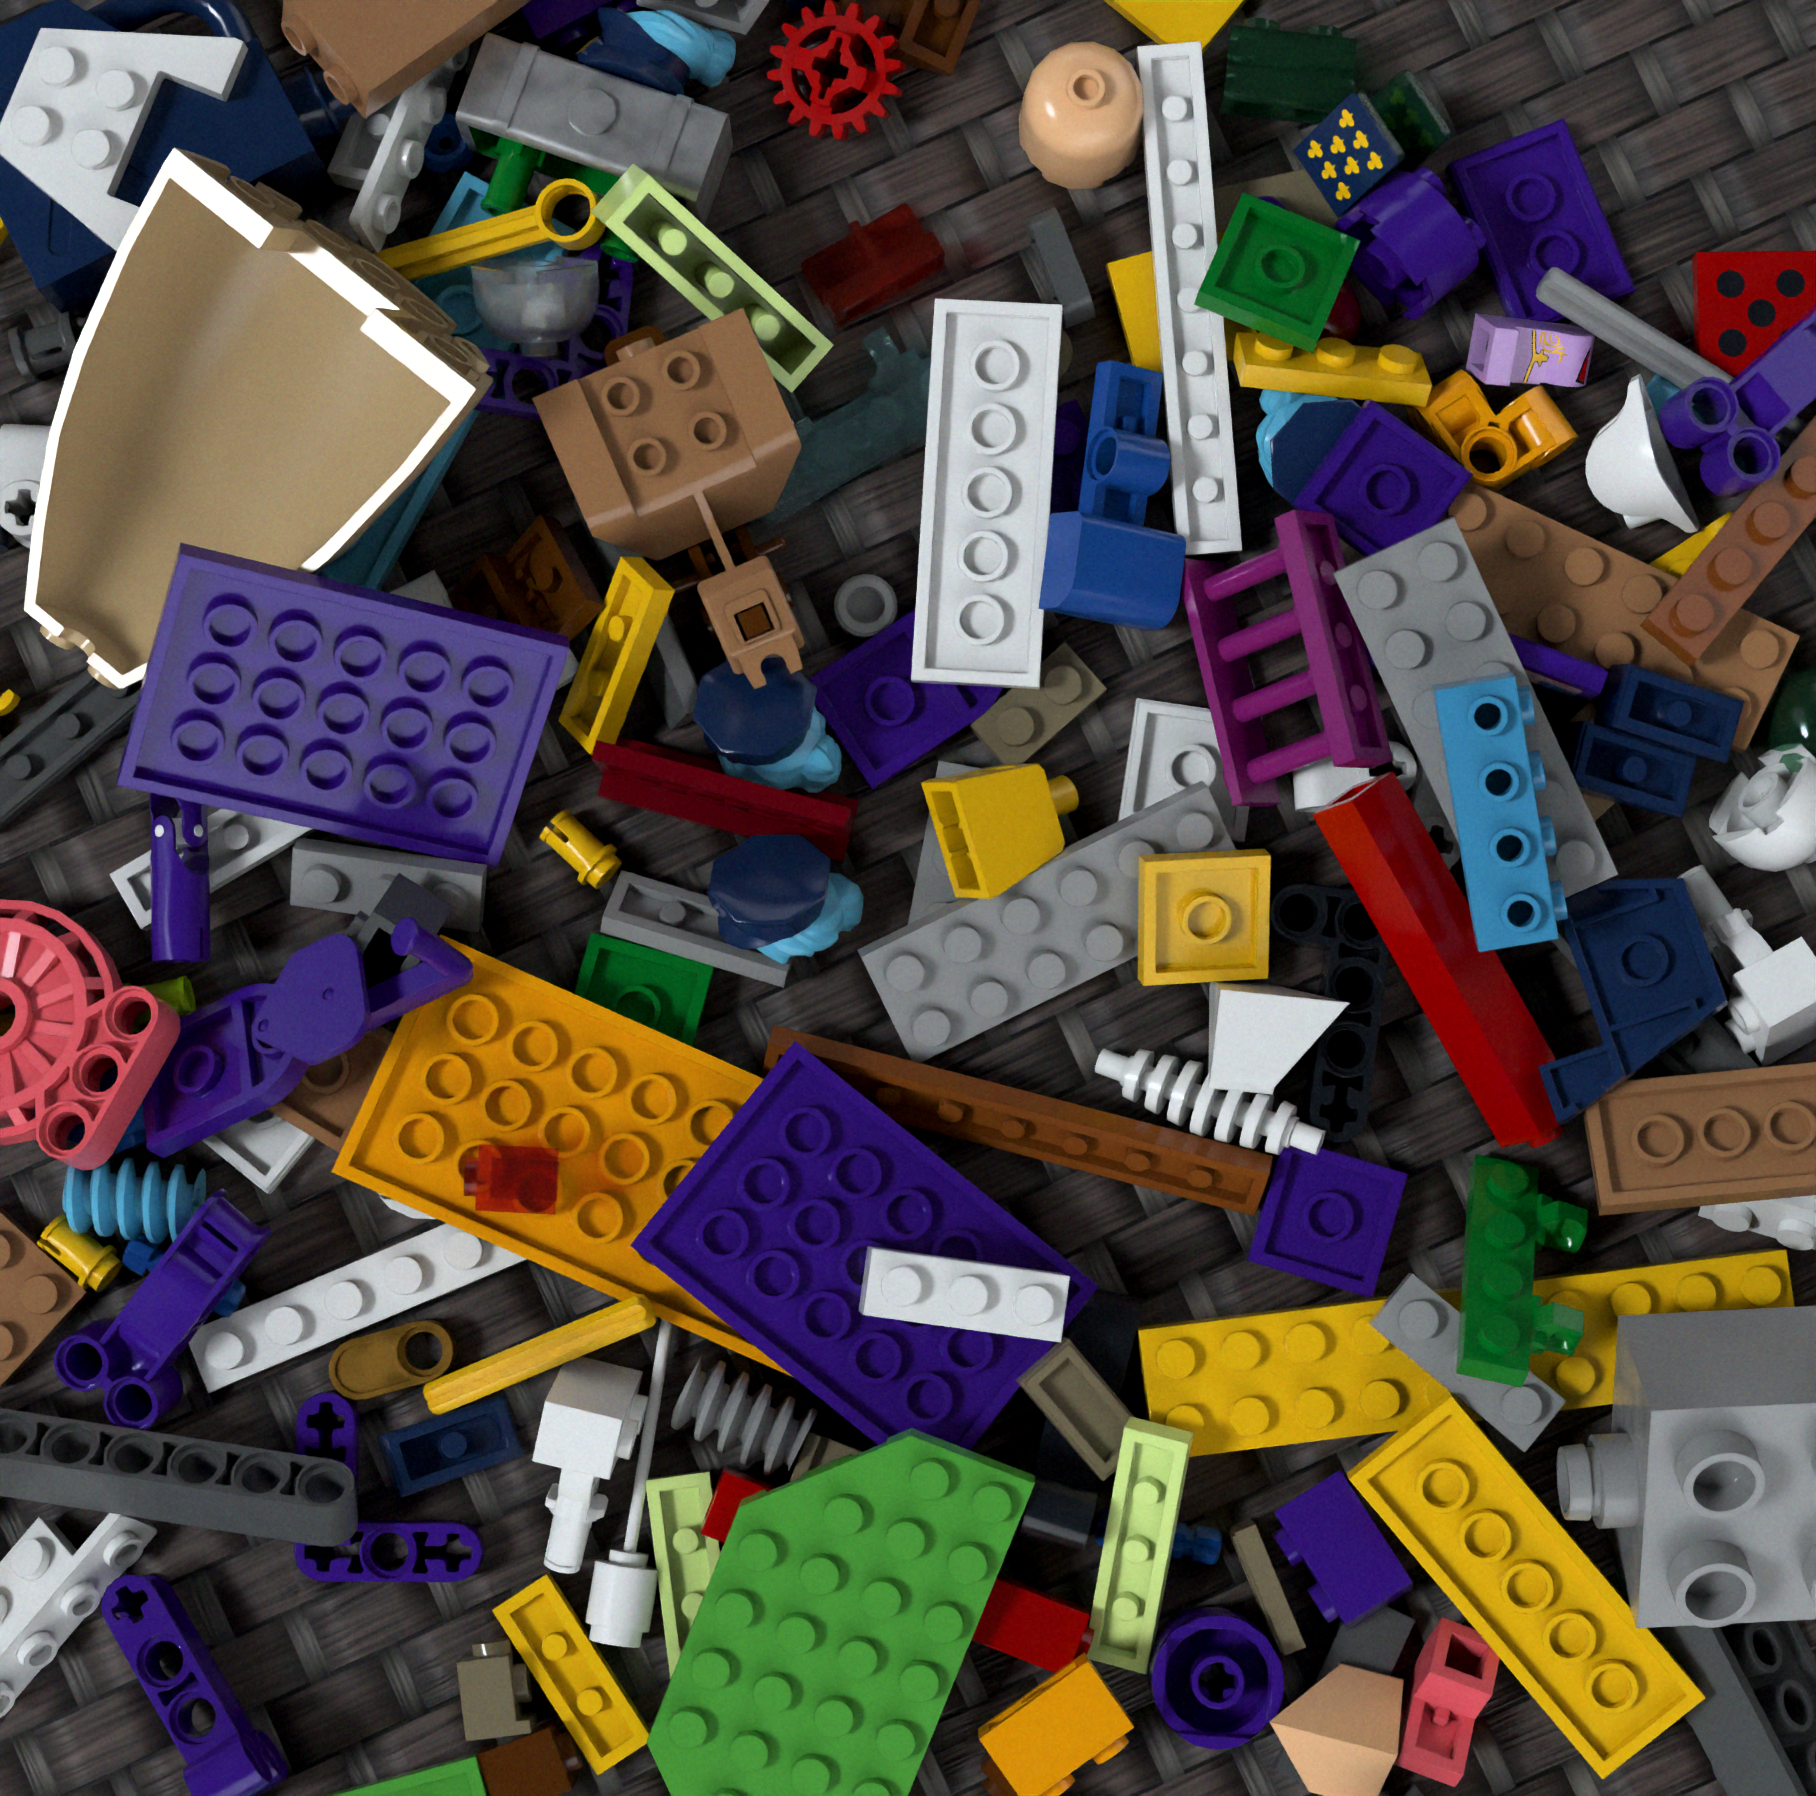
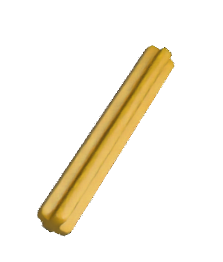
(539, 1354)

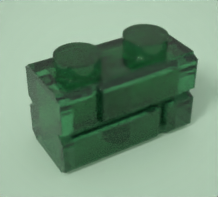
(1286, 72)

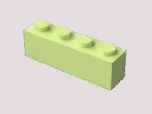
(709, 272)

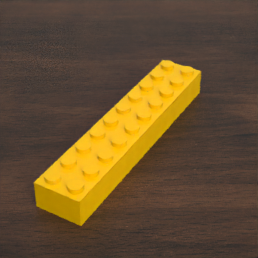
(1333, 1376)

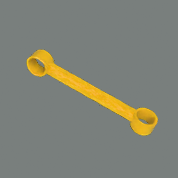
(495, 236)

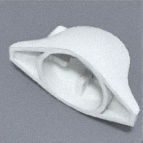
(1634, 469)

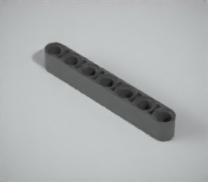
(176, 1479)

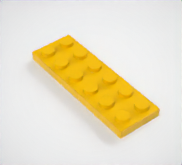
(1525, 1585)

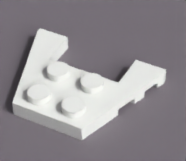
(87, 105)

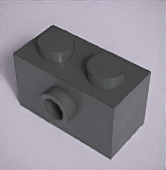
(375, 931)

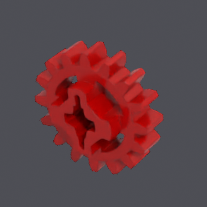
(844, 47)

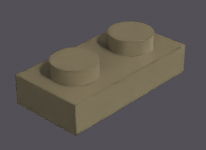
(1031, 718)

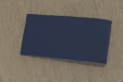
(1668, 712)
(1627, 768)
(450, 1445)

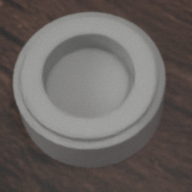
(865, 606)

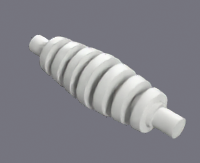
(1187, 1093)

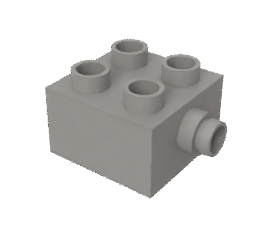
(1707, 1467)

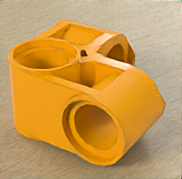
(1519, 436)

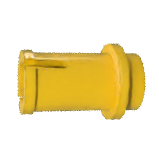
(581, 850)
(81, 1254)

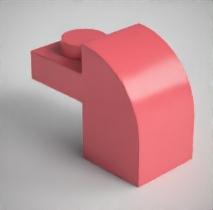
(1443, 1700)

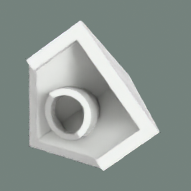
(1262, 1032)

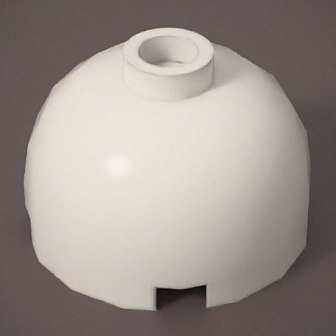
(1771, 816)

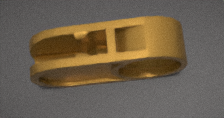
(381, 1361)

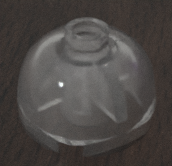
(536, 300)

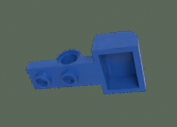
(1102, 556)

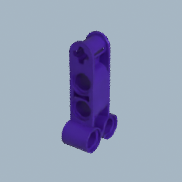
(1746, 411)
(162, 1316)
(233, 1754)

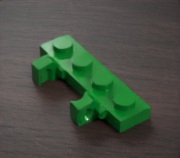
(1497, 1309)

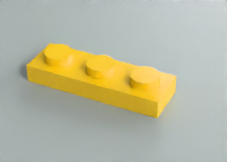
(1333, 369)
(616, 653)
(573, 1673)

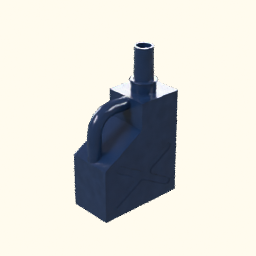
(259, 134)

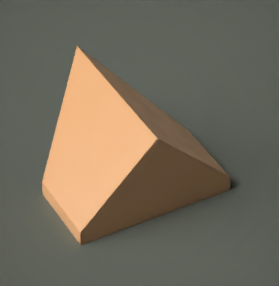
(1344, 1731)

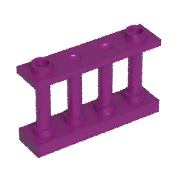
(1335, 653)

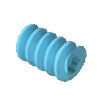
(131, 1201)

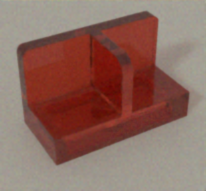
(873, 264)

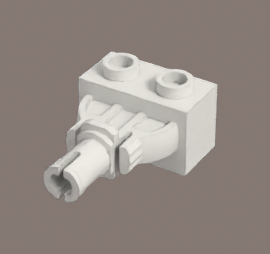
(1770, 991)
(584, 1430)

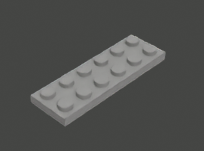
(1437, 624)
(1037, 938)

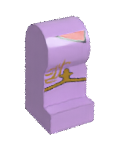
(1528, 352)

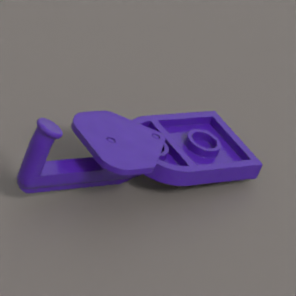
(263, 1037)

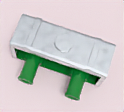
(586, 127)

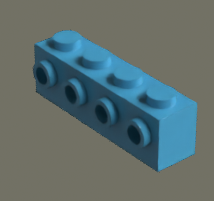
(1497, 810)

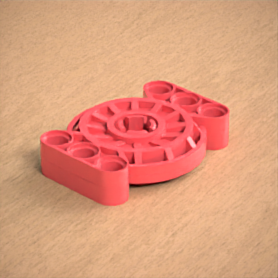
(67, 1036)

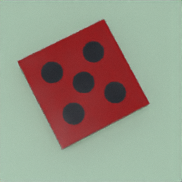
(1748, 302)

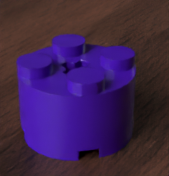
(1411, 241)
(1239, 1705)

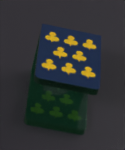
(1371, 140)

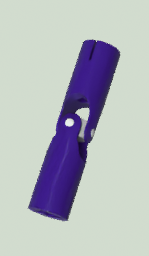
(179, 885)

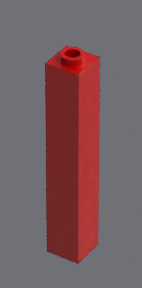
(1434, 945)
(1016, 1615)

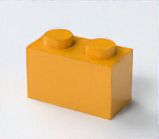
(1057, 1730)

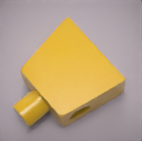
(998, 824)

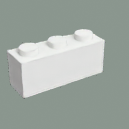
(964, 1294)

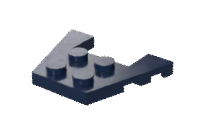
(1644, 981)

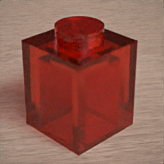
(513, 1179)

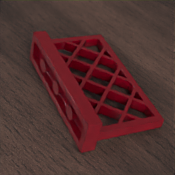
(704, 795)

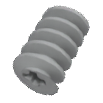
(742, 1417)

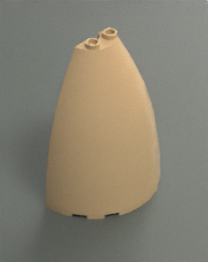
(234, 398)

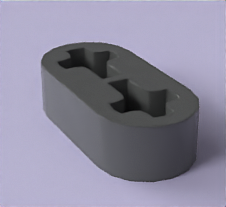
(1059, 266)

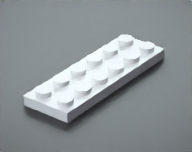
(986, 493)

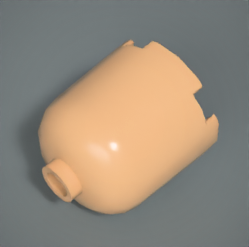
(1082, 115)

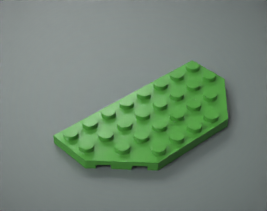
(838, 1624)

